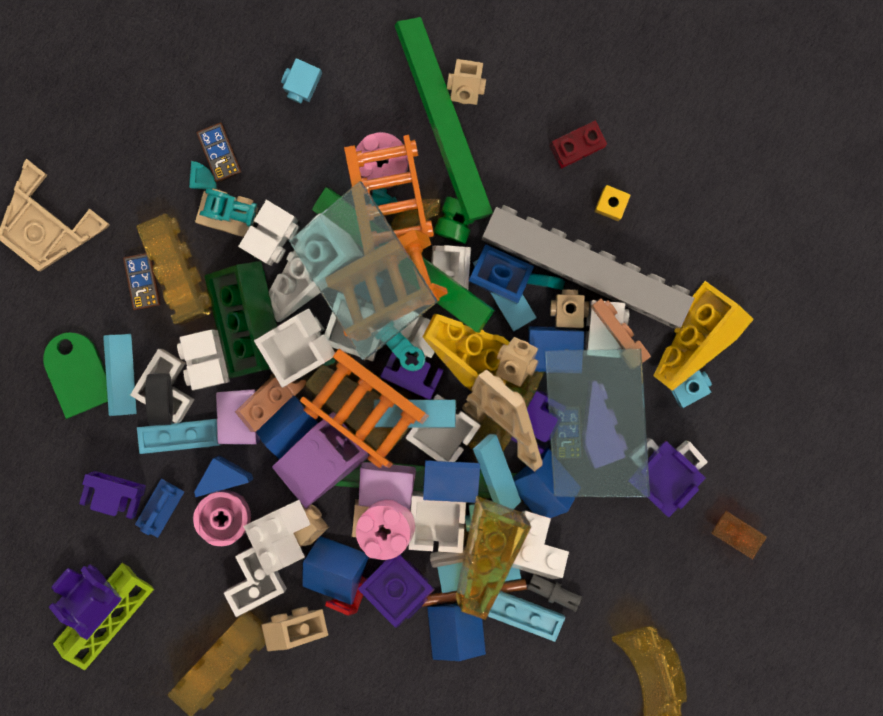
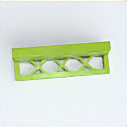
(70, 642)

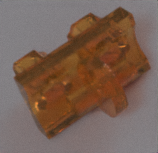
(739, 534)

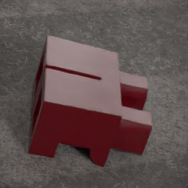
(578, 143)

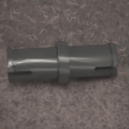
(554, 592)

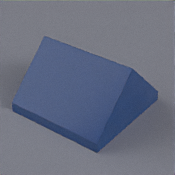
(501, 274)
(554, 339)
(286, 427)
(222, 475)
(451, 481)
(537, 489)
(334, 569)
(455, 633)

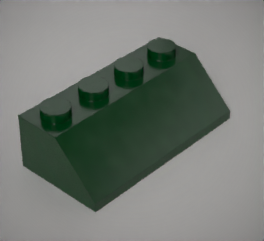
(241, 315)

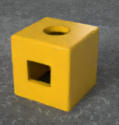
(605, 209)

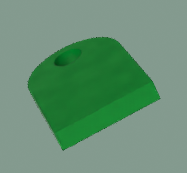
(76, 377)

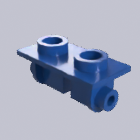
(159, 508)

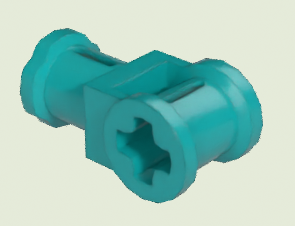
(225, 208)
(401, 346)

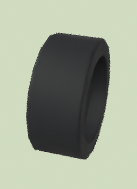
(159, 399)

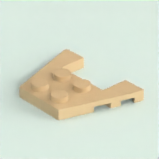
(36, 232)
(508, 410)

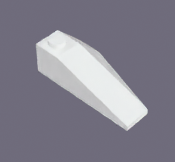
(292, 287)

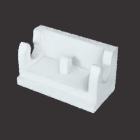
(453, 262)

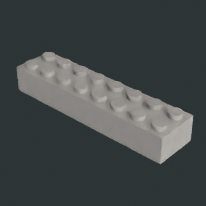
(587, 268)

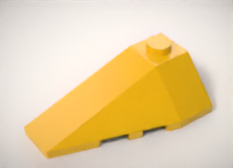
(707, 330)
(464, 349)

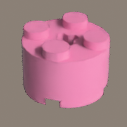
(381, 141)
(211, 528)
(378, 543)

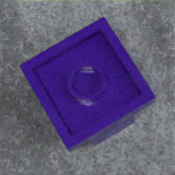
(411, 379)
(540, 419)
(671, 479)
(111, 494)
(397, 590)
(84, 600)

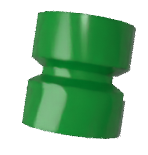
(450, 228)

